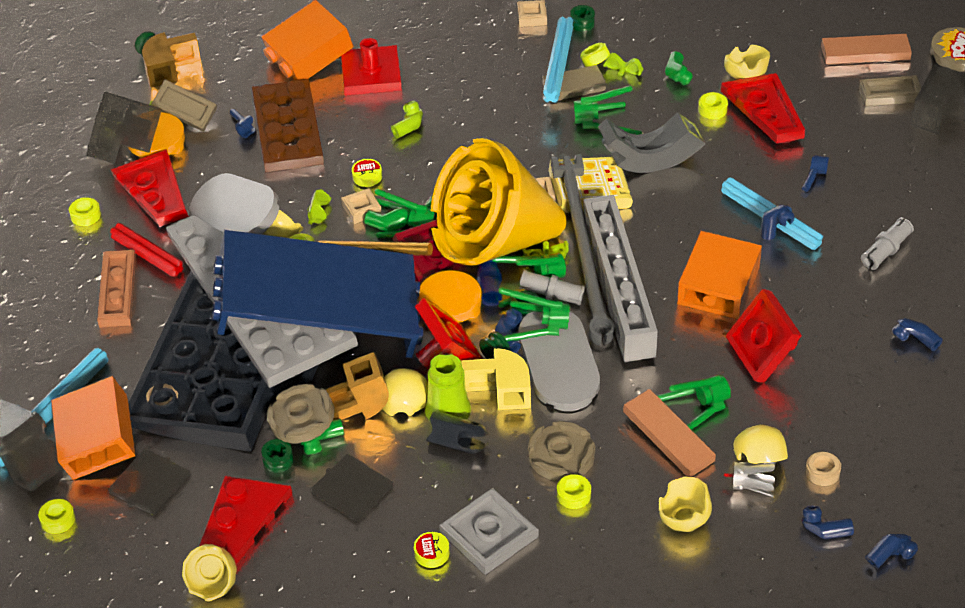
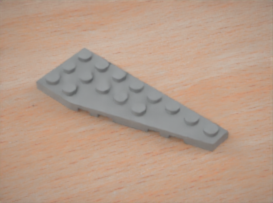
(273, 347)

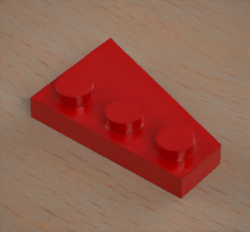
(766, 105)
(154, 187)
(241, 512)

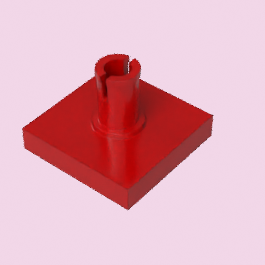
(371, 69)
(448, 335)
(763, 335)

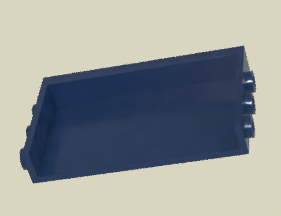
(316, 286)

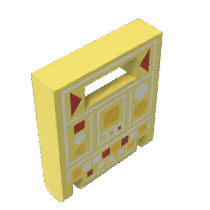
(600, 179)

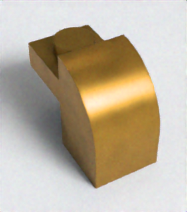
(164, 55)
(363, 391)

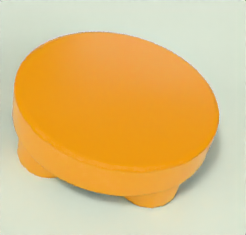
(168, 136)
(453, 293)

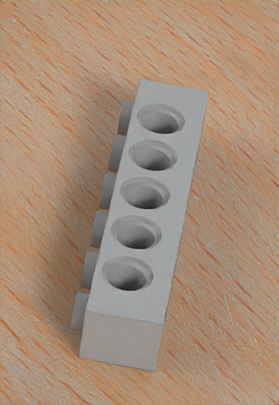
(620, 279)

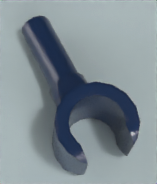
(244, 125)
(818, 166)

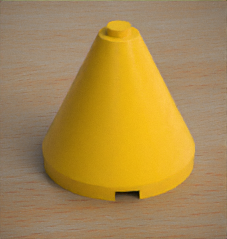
(490, 205)

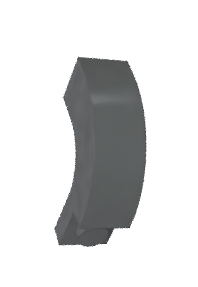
(654, 150)

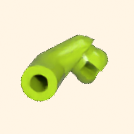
(411, 121)

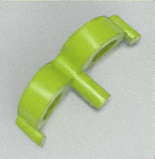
(561, 248)

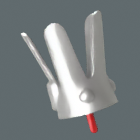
(747, 477)

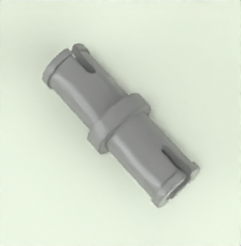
(887, 243)
(552, 287)

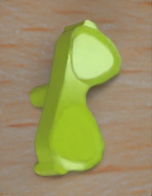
(615, 62)
(315, 212)

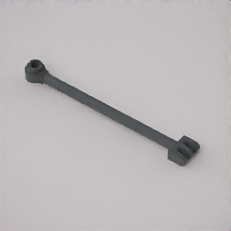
(600, 322)

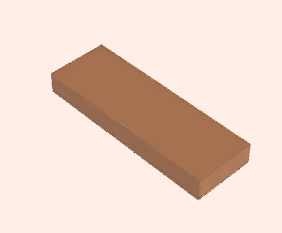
(866, 48)
(116, 288)
(669, 433)

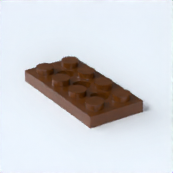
(275, 136)

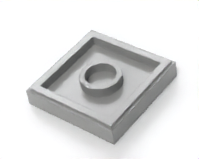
(489, 531)

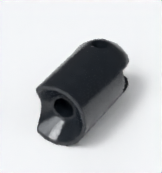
(456, 432)

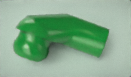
(676, 70)
(390, 221)
(314, 446)

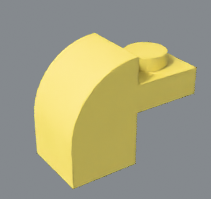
(505, 374)

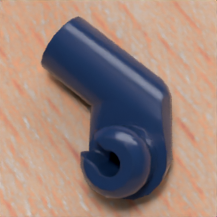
(775, 216)
(508, 325)
(919, 330)
(824, 528)
(891, 545)

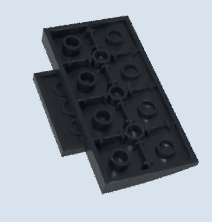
(216, 382)

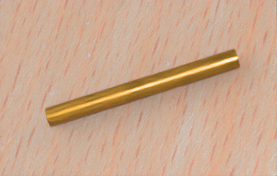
(399, 247)

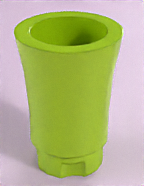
(447, 387)

